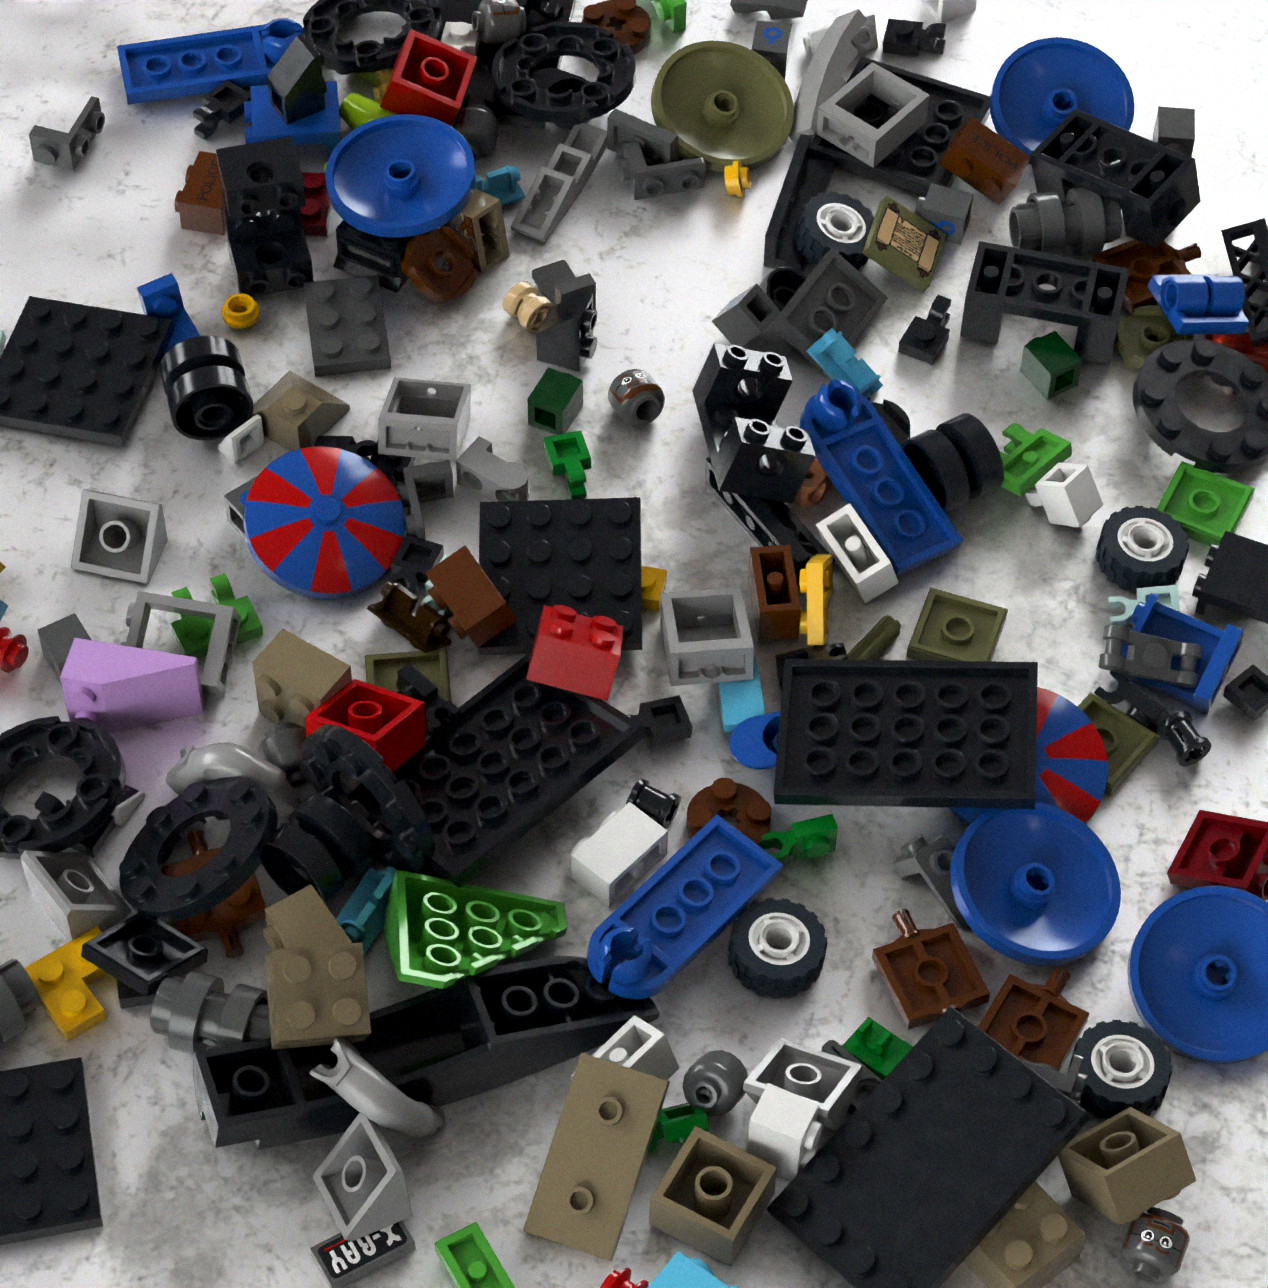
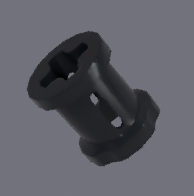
(1185, 754)
(654, 802)

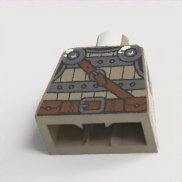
(484, 229)

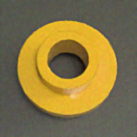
(737, 179)
(240, 311)

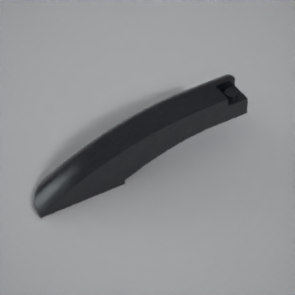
(428, 1046)

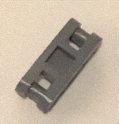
(1150, 657)

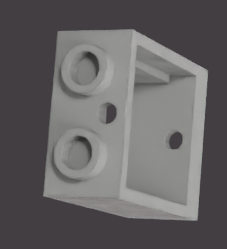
(869, 143)
(440, 416)
(222, 638)
(689, 660)

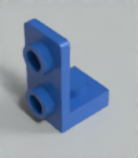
(164, 300)

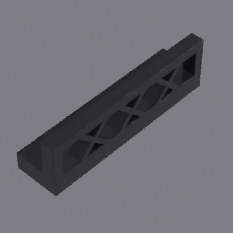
(803, 180)
(1260, 231)
(766, 526)

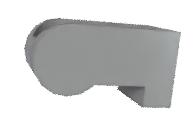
(490, 475)

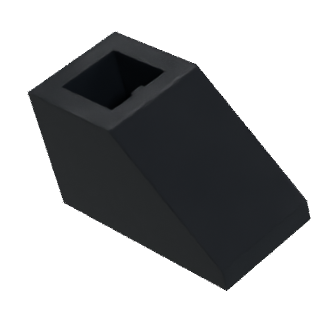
(297, 81)
(568, 333)

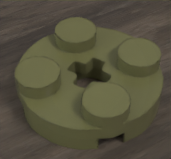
(1135, 331)

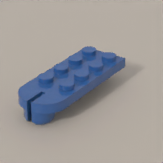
(204, 60)
(877, 477)
(680, 910)

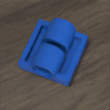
(1201, 302)

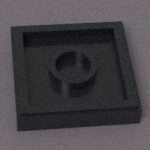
(144, 953)

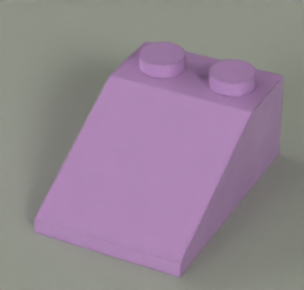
(129, 685)

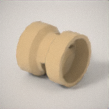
(525, 303)

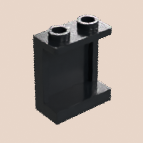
(1235, 578)

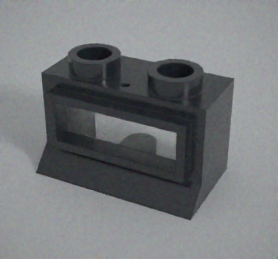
(371, 255)

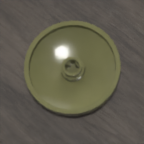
(723, 104)

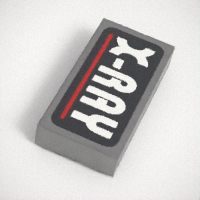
(348, 1261)

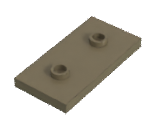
(596, 1156)

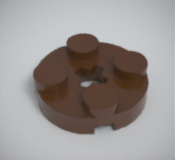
(623, 14)
(427, 277)
(732, 800)

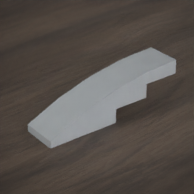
(825, 72)
(560, 182)

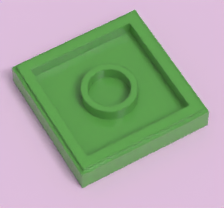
(1205, 503)

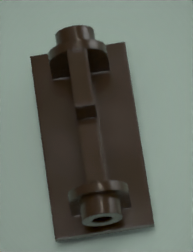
(423, 629)

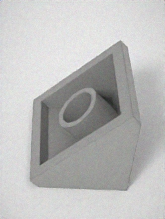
(118, 536)
(72, 891)
(810, 1075)
(363, 1182)

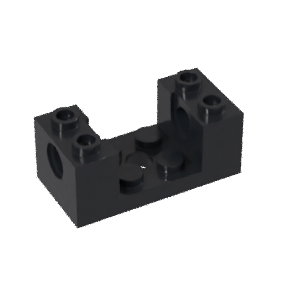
(1149, 182)
(263, 216)
(1009, 282)
(738, 412)

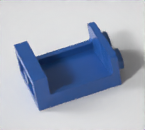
(314, 129)
(1217, 657)

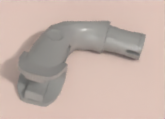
(233, 760)
(375, 1095)

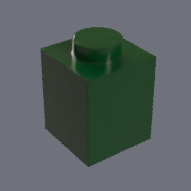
(1050, 365)
(555, 401)

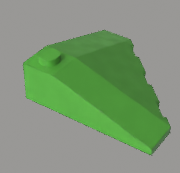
(456, 932)

